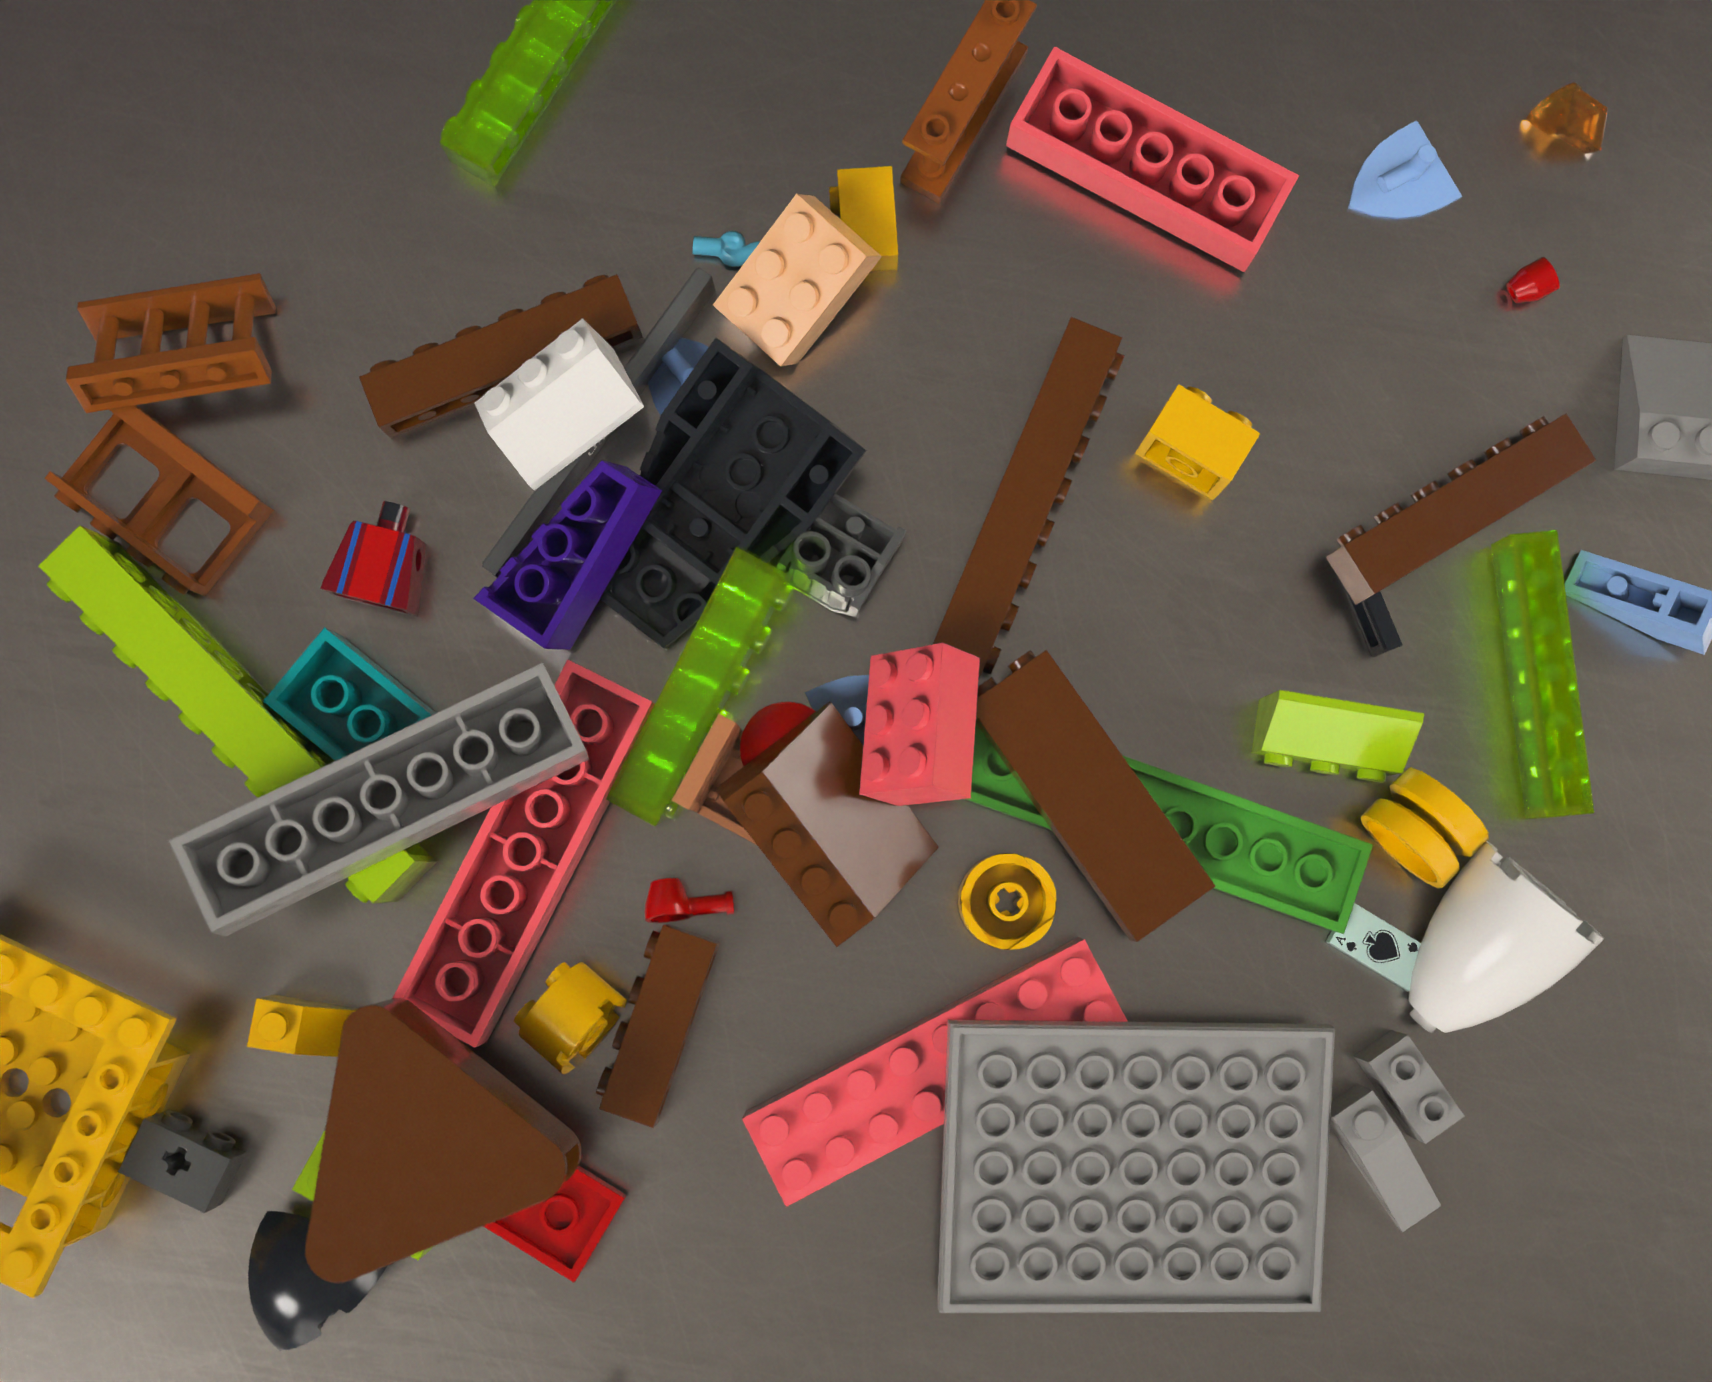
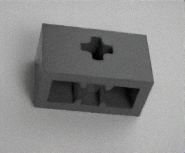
(157, 1160)

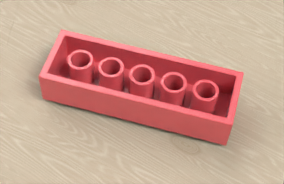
(1150, 159)

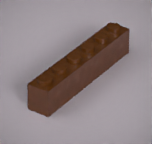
(462, 370)
(1460, 508)

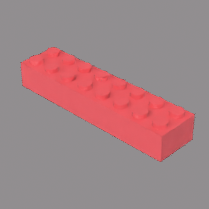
(521, 868)
(898, 1084)

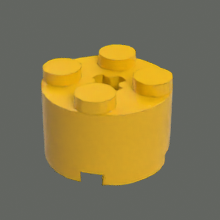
(1033, 906)
(570, 1015)

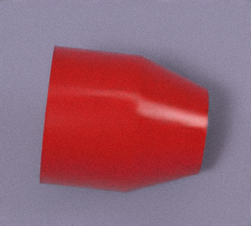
(1533, 282)

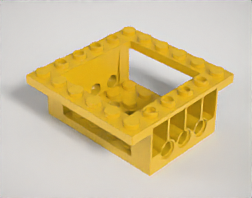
(117, 1072)

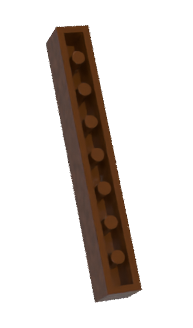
(1028, 491)

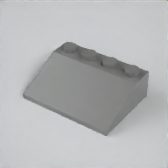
(1665, 408)

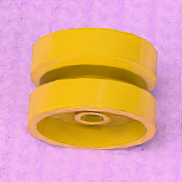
(1425, 827)

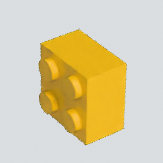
(1198, 441)

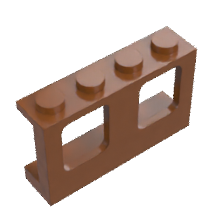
(181, 478)

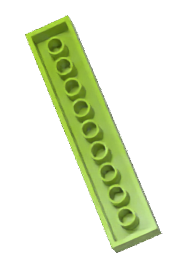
(204, 682)

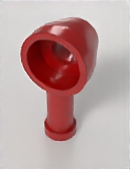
(670, 903)

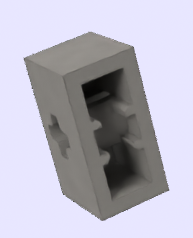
(1409, 1086)

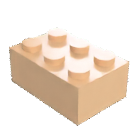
(796, 280)

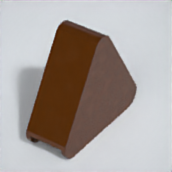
(422, 1145)

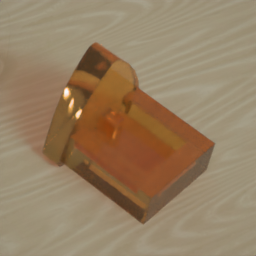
(1571, 117)

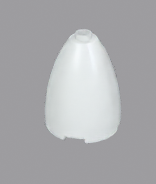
(1493, 945)

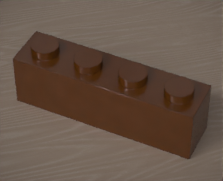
(658, 1025)

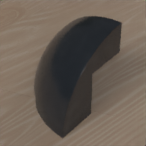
(285, 1291)

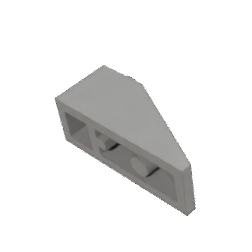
(1382, 1156)

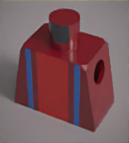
(379, 563)

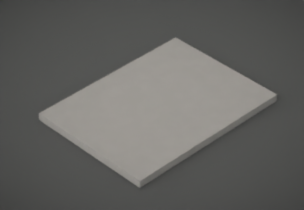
(1134, 1166)

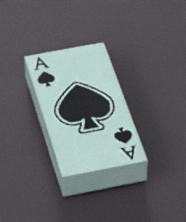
(1378, 946)

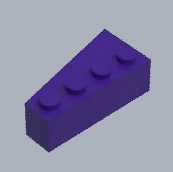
(572, 558)

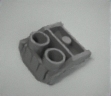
(841, 556)

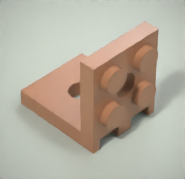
(712, 765)

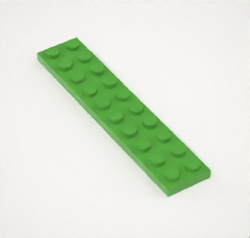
(1237, 842)

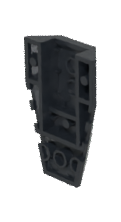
(735, 470)

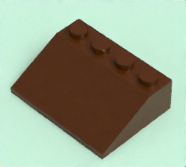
(823, 837)

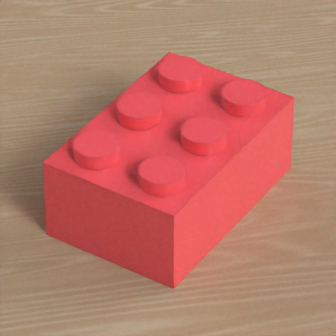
(920, 725)

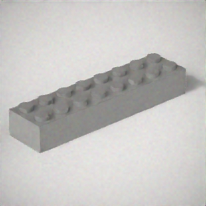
(378, 801)

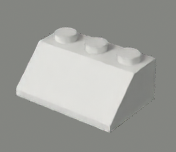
(559, 404)

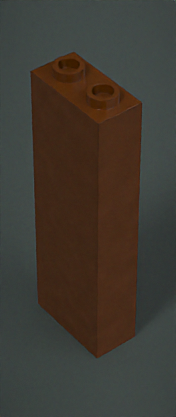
(1089, 795)

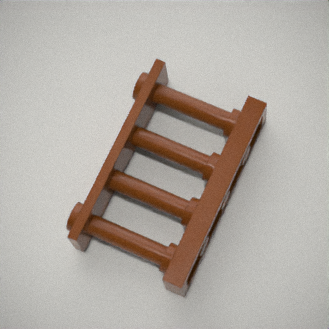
(965, 96)
(177, 372)

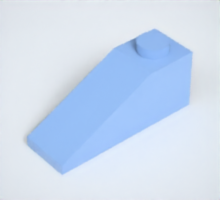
(1644, 600)

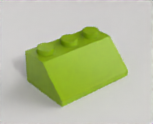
(1334, 734)

